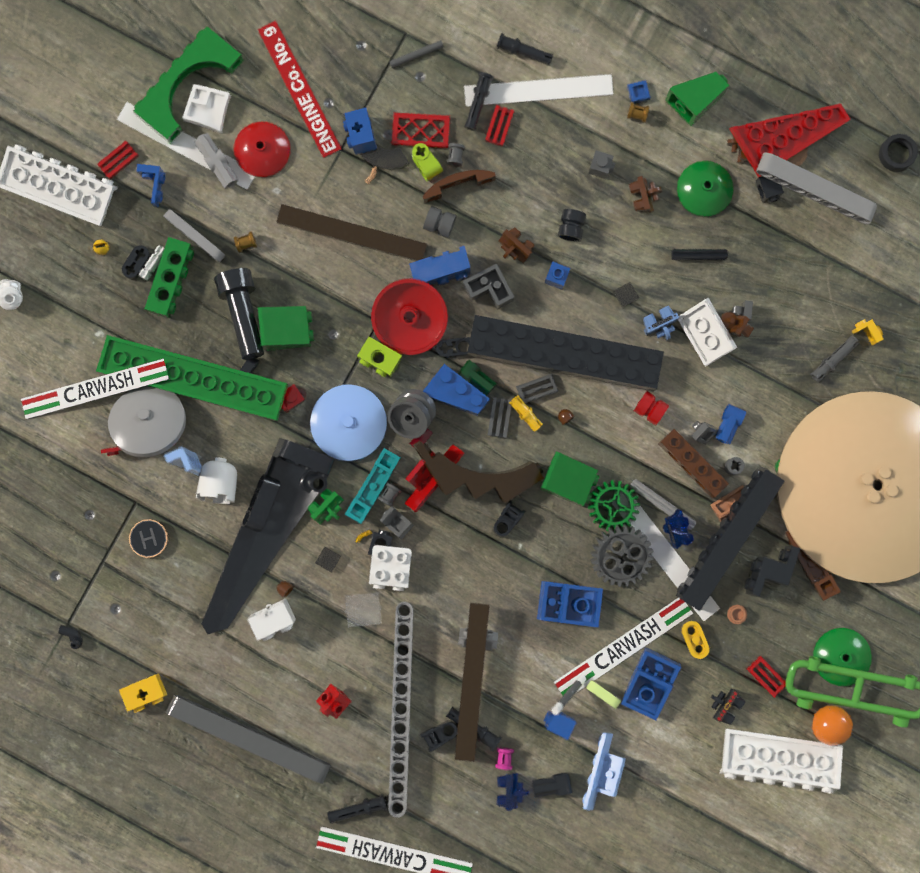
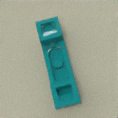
(373, 486)

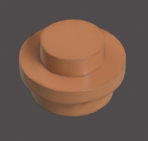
(737, 614)

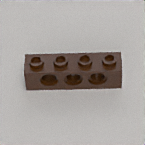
(693, 463)

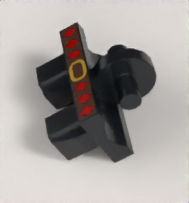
(722, 713)

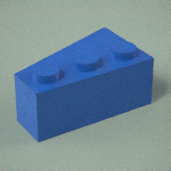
(442, 268)
(455, 391)

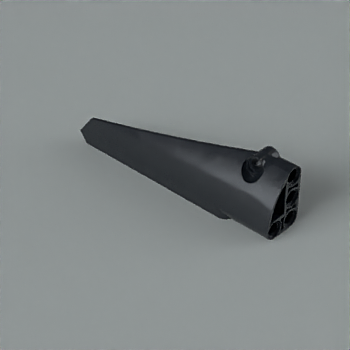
(271, 516)

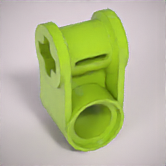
(428, 164)

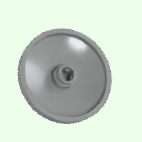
(146, 421)

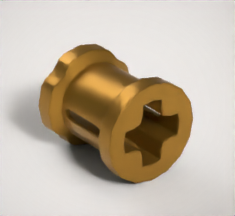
(638, 112)
(245, 242)

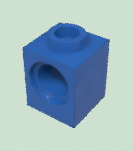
(557, 275)

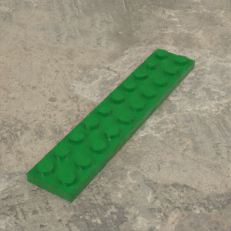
(198, 378)

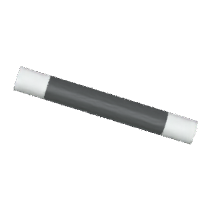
(568, 695)

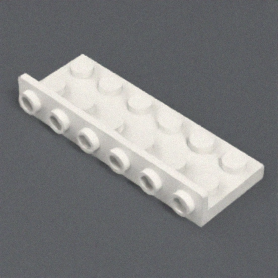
(55, 184)
(781, 761)

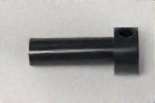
(235, 287)

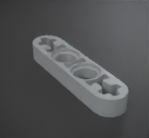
(195, 236)

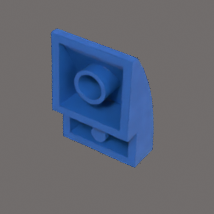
(569, 604)
(651, 683)

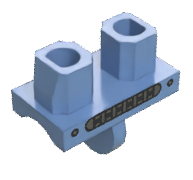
(668, 318)

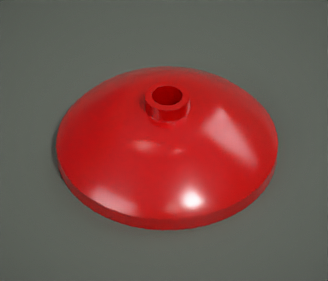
(263, 161)

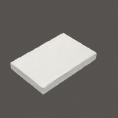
(706, 332)

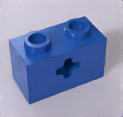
(359, 121)
(559, 724)

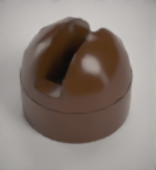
(565, 416)
(284, 588)

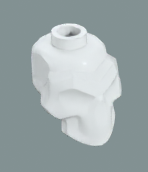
(10, 294)

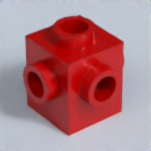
(333, 701)

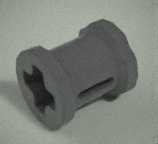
(455, 154)
(728, 464)
(389, 494)

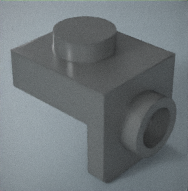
(396, 522)

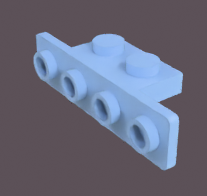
(605, 774)

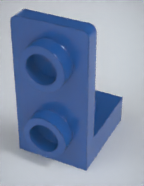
(148, 172)

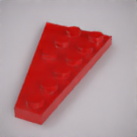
(788, 133)

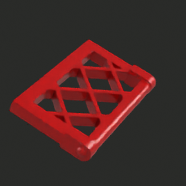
(424, 117)

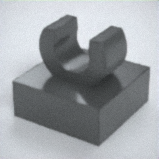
(744, 310)
(703, 432)

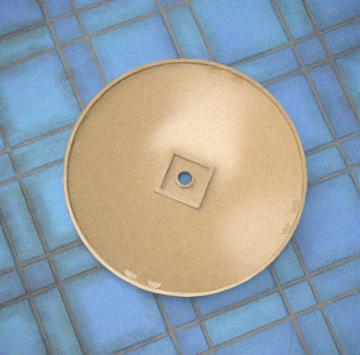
(831, 493)

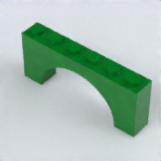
(205, 52)

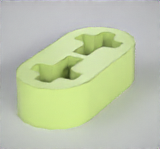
(603, 694)

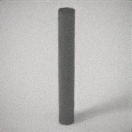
(416, 54)

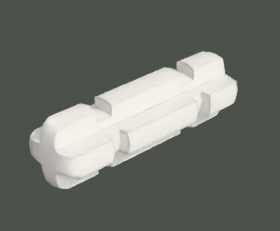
(152, 263)

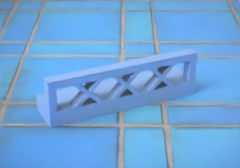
(185, 458)

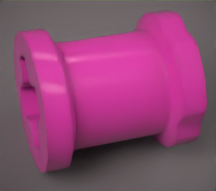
(504, 758)

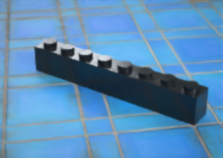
(729, 538)

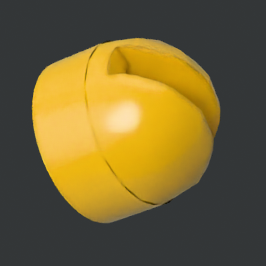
(101, 250)

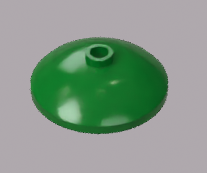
(698, 198)
(834, 645)

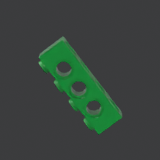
(166, 267)

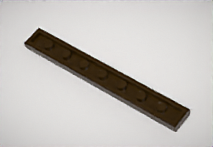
(351, 233)
(472, 682)

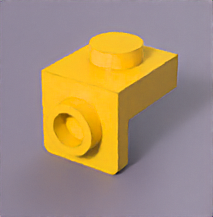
(872, 331)

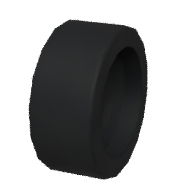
(910, 145)

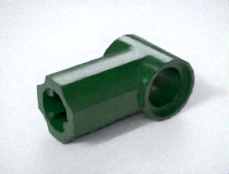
(476, 377)

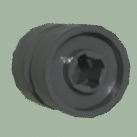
(439, 222)

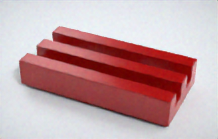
(504, 110)
(113, 154)
(754, 664)

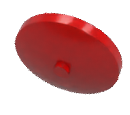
(409, 316)

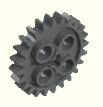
(615, 571)

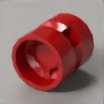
(652, 409)

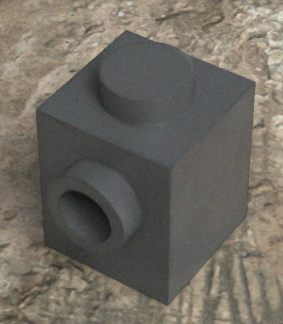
(601, 165)

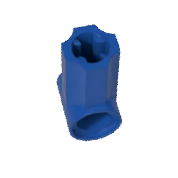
(731, 421)

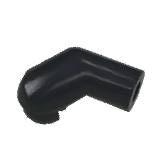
(73, 634)

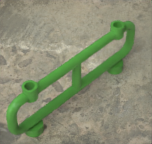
(806, 698)

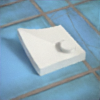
(207, 107)

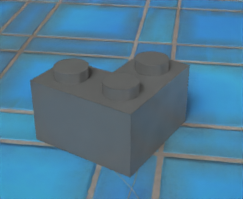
(491, 282)

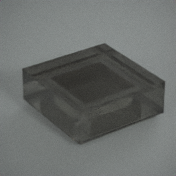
(626, 294)
(328, 559)

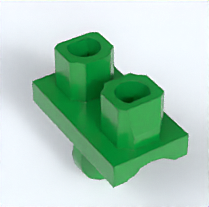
(328, 508)

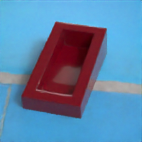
(423, 438)

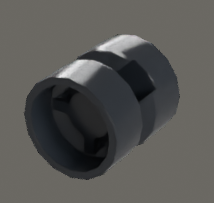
(571, 226)

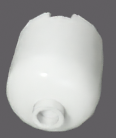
(217, 482)

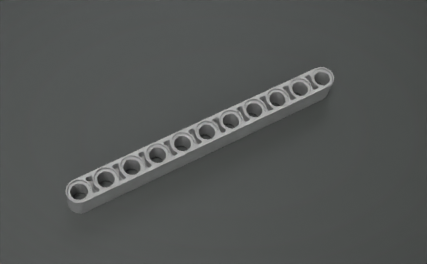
(403, 757)

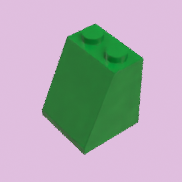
(697, 96)
(285, 327)
(570, 479)

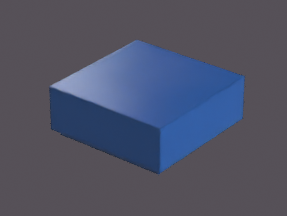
(638, 91)

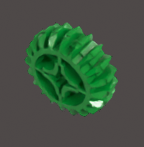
(630, 510)

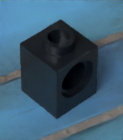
(768, 189)
(381, 534)

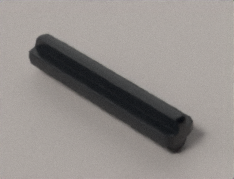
(699, 254)

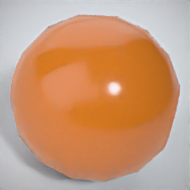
(832, 725)

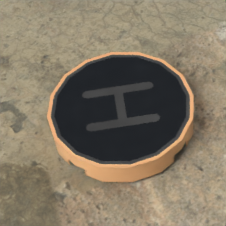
(148, 538)

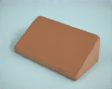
(723, 505)

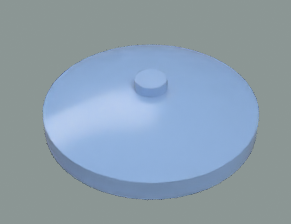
(348, 422)

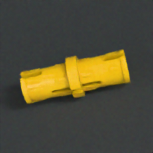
(525, 413)

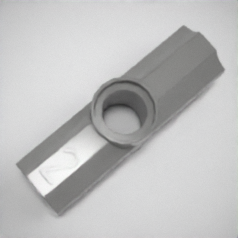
(216, 161)

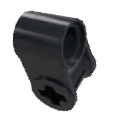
(508, 518)
(438, 735)

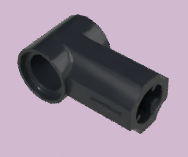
(557, 784)

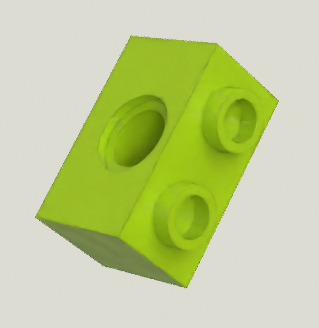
(371, 349)

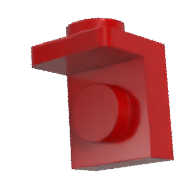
(292, 398)

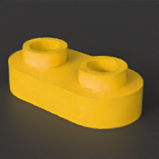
(695, 639)

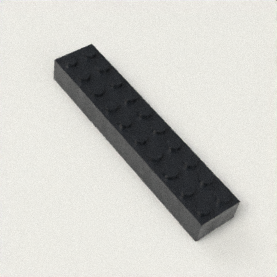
(565, 353)

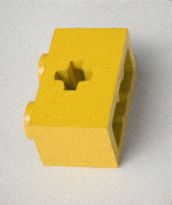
(131, 693)

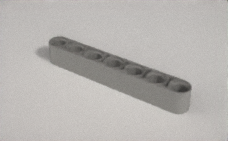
(816, 188)

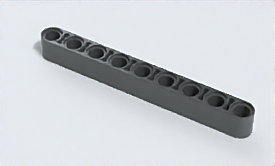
(248, 738)

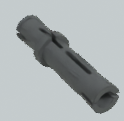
(829, 364)

